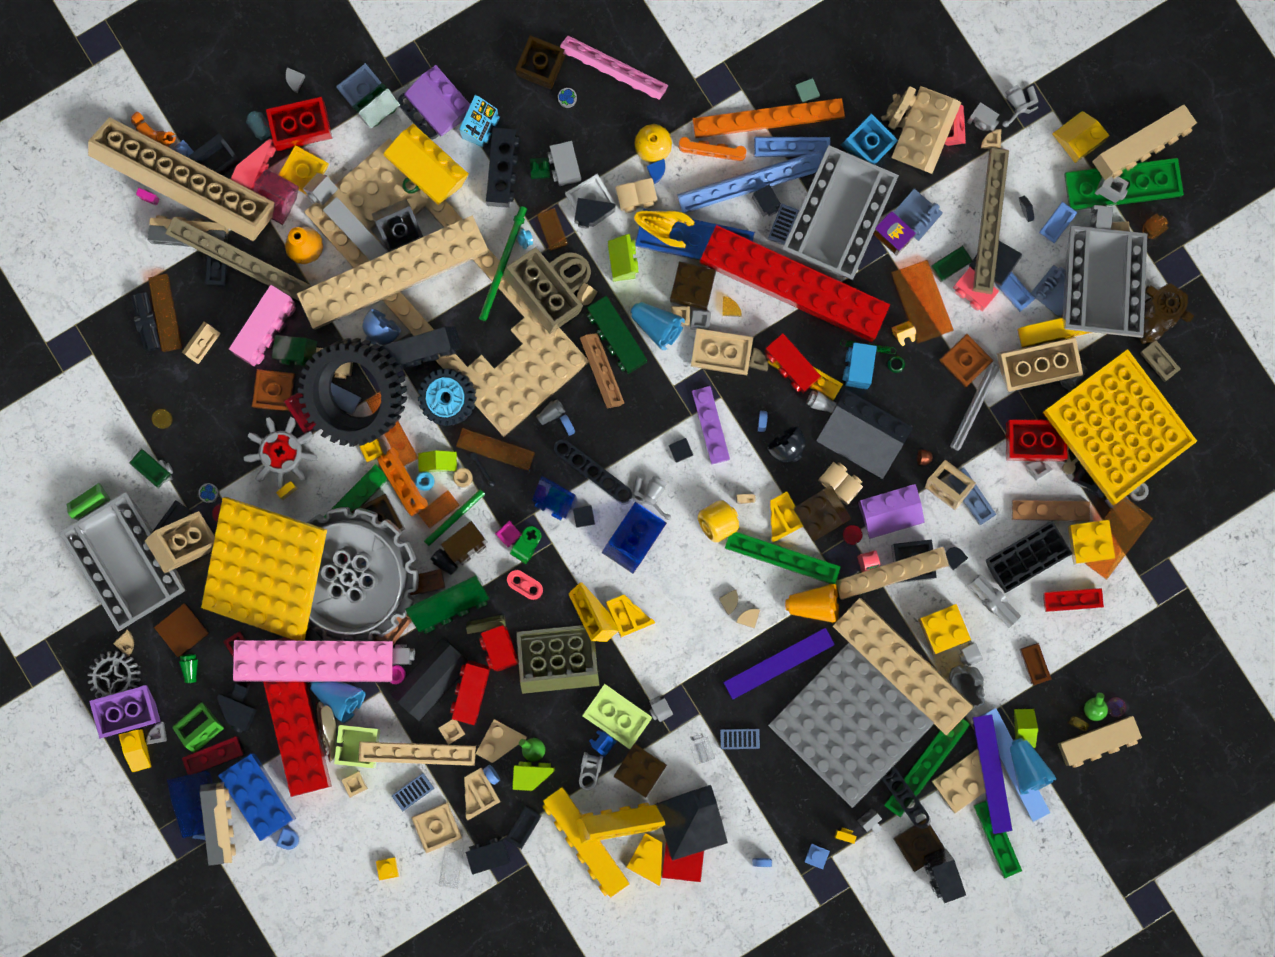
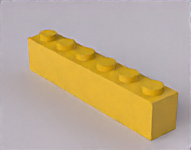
(593, 853)

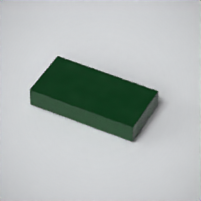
(951, 263)
(150, 468)

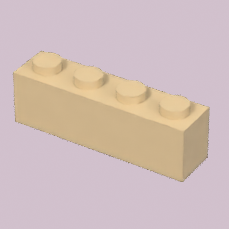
(1099, 741)

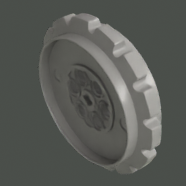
(386, 563)

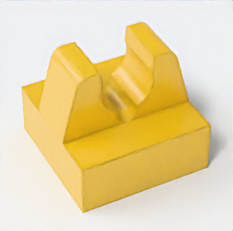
(903, 331)

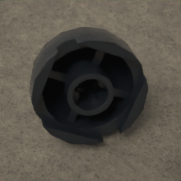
(788, 446)

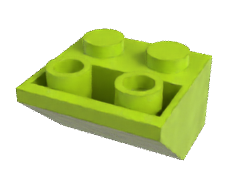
(621, 258)
(530, 777)

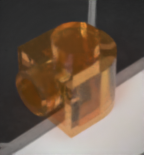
(1155, 226)

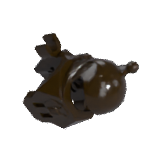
(1161, 313)

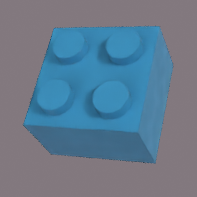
(869, 141)
(860, 365)

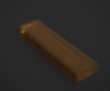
(165, 312)
(396, 436)

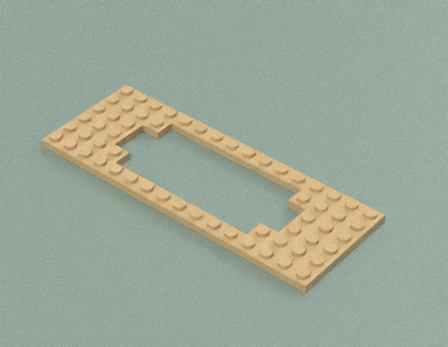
(524, 377)

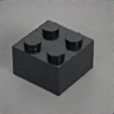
(397, 225)
(908, 549)
(944, 876)

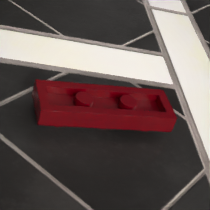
(213, 756)

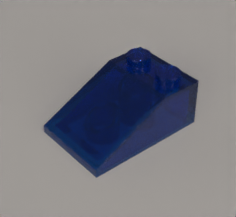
(554, 498)
(634, 537)
(187, 802)

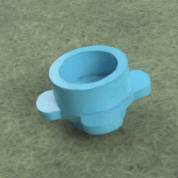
(525, 238)

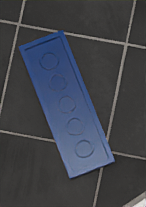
(695, 238)

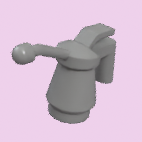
(1017, 99)
(654, 490)

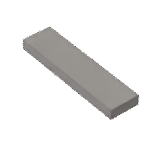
(354, 229)

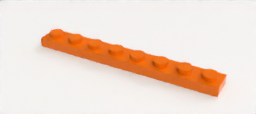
(768, 118)

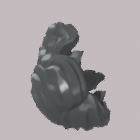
(969, 683)

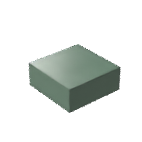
(807, 91)

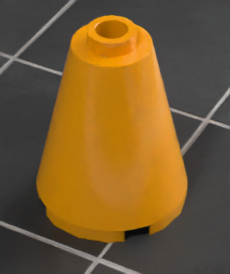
(303, 245)
(815, 603)

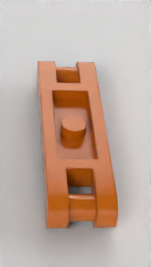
(705, 149)
(402, 482)

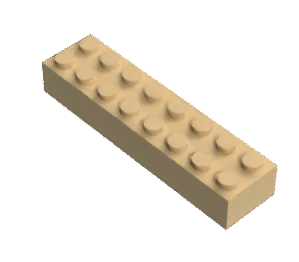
(903, 666)

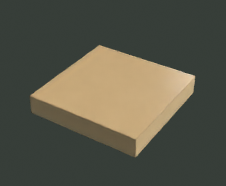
(436, 827)

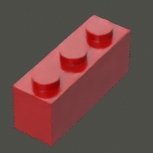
(792, 364)
(470, 692)

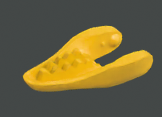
(660, 224)

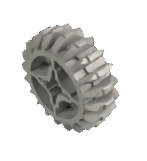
(97, 675)

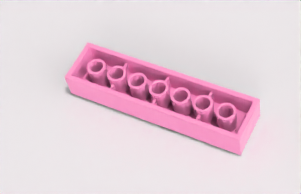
(313, 661)

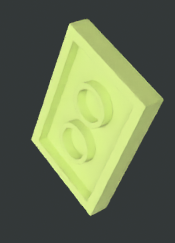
(617, 716)

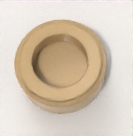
(462, 477)

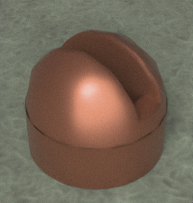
(924, 457)

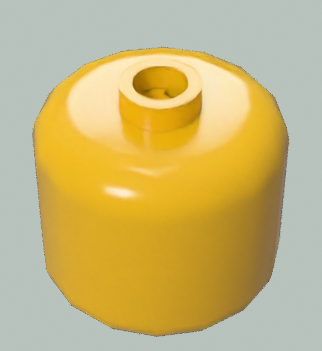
(718, 521)

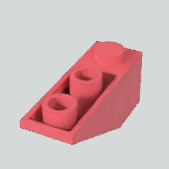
(254, 165)

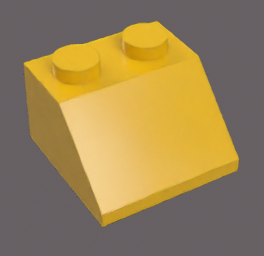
(1080, 136)

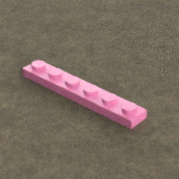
(613, 67)

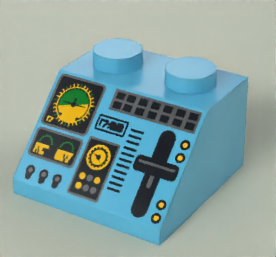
(479, 122)

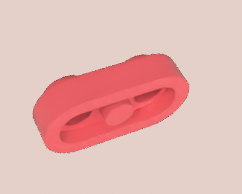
(524, 585)

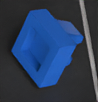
(603, 743)

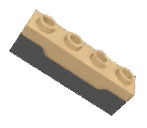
(160, 224)
(216, 823)

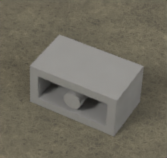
(565, 163)

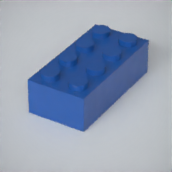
(257, 797)

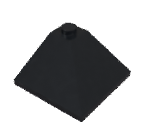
(692, 823)

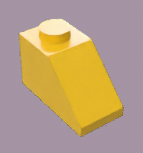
(135, 750)

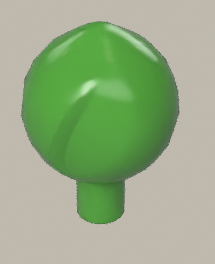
(1096, 708)
(532, 749)

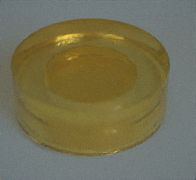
(161, 418)

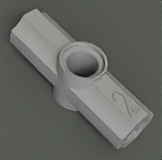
(994, 600)

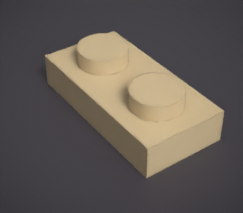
(201, 342)

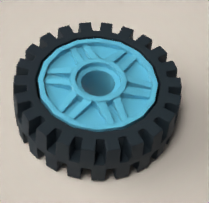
(433, 400)

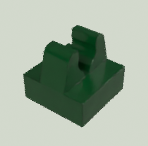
(540, 168)

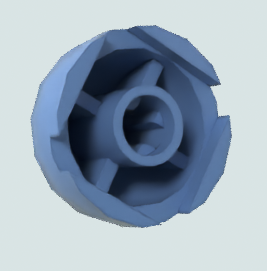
(379, 328)

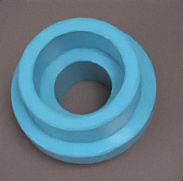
(422, 475)

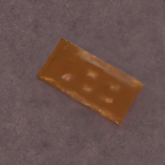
(922, 301)
(1126, 525)

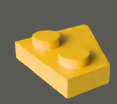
(627, 616)

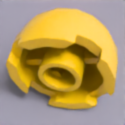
(658, 147)

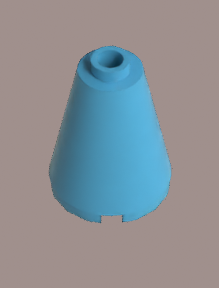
(657, 323)
(339, 697)
(1029, 767)

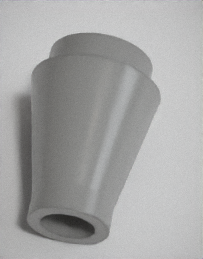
(819, 401)

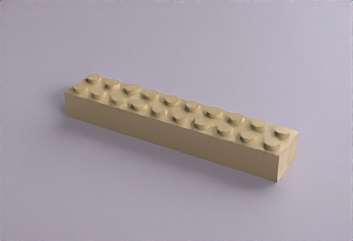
(181, 178)
(392, 272)

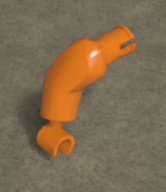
(160, 136)

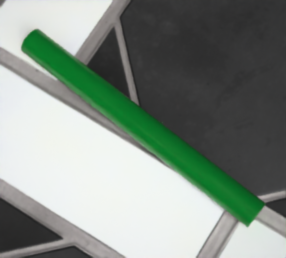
(453, 518)

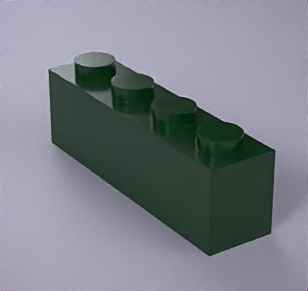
(616, 334)

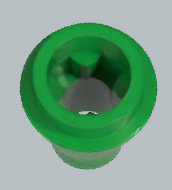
(189, 667)

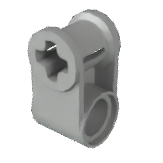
(590, 769)

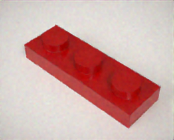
(1073, 600)

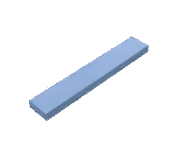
(1033, 801)

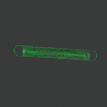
(883, 350)

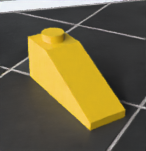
(593, 614)

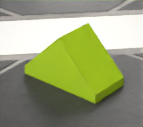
(437, 461)
(1026, 725)

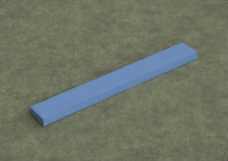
(750, 182)

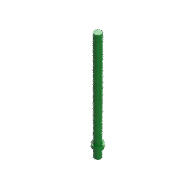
(518, 220)

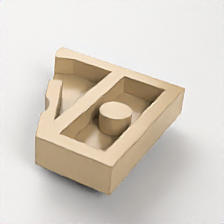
(906, 101)
(498, 741)

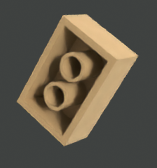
(181, 542)

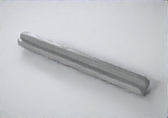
(974, 406)

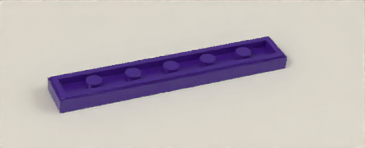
(779, 663)
(992, 774)

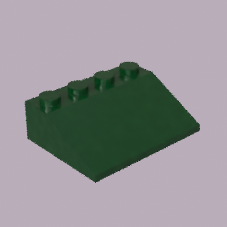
(447, 604)

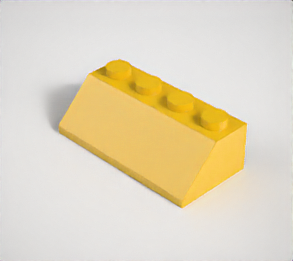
(426, 164)
(619, 823)

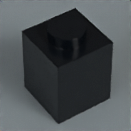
(766, 201)

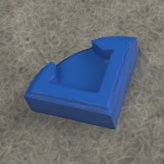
(656, 170)

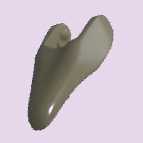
(328, 729)

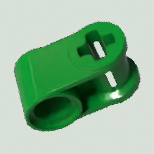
(524, 547)

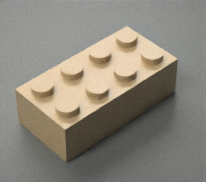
(926, 129)

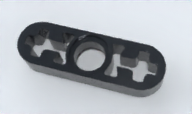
(406, 109)

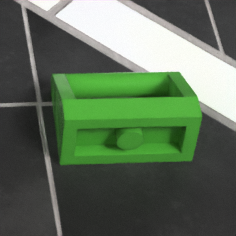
(87, 502)
(203, 733)

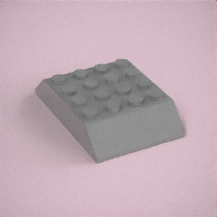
(840, 212)
(1105, 281)
(119, 562)

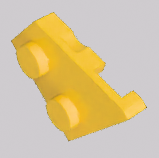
(783, 517)
(648, 859)

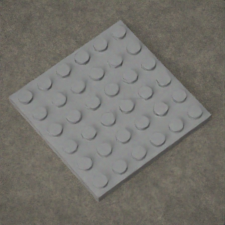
(851, 724)

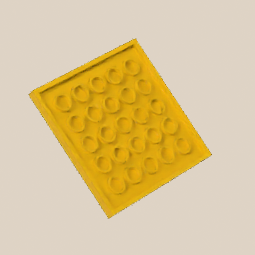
(1120, 427)
(263, 569)

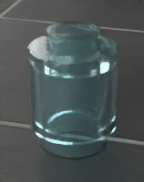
(258, 125)

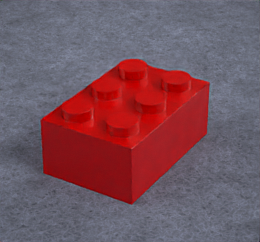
(299, 124)
(1034, 441)
(499, 648)

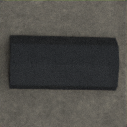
(1028, 557)
(430, 679)

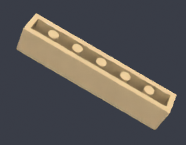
(1145, 142)

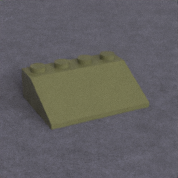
(556, 659)

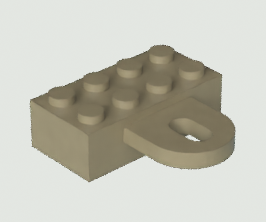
(546, 287)

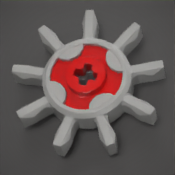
(275, 442)

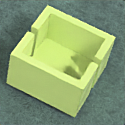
(350, 738)

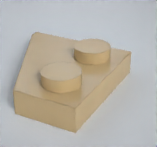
(478, 794)

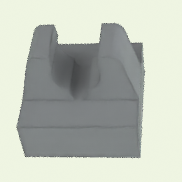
(870, 821)

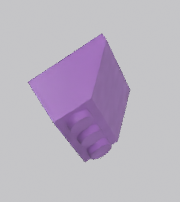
(438, 101)
(892, 511)
(124, 711)

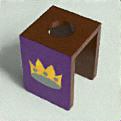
(894, 233)

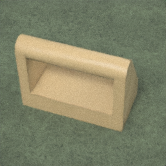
(943, 491)

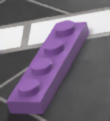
(710, 425)

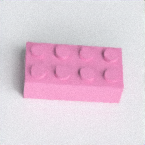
(263, 326)

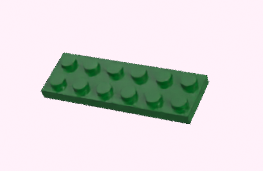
(1146, 183)

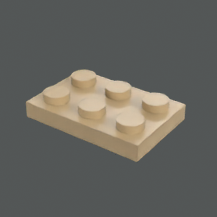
(721, 352)
(961, 782)

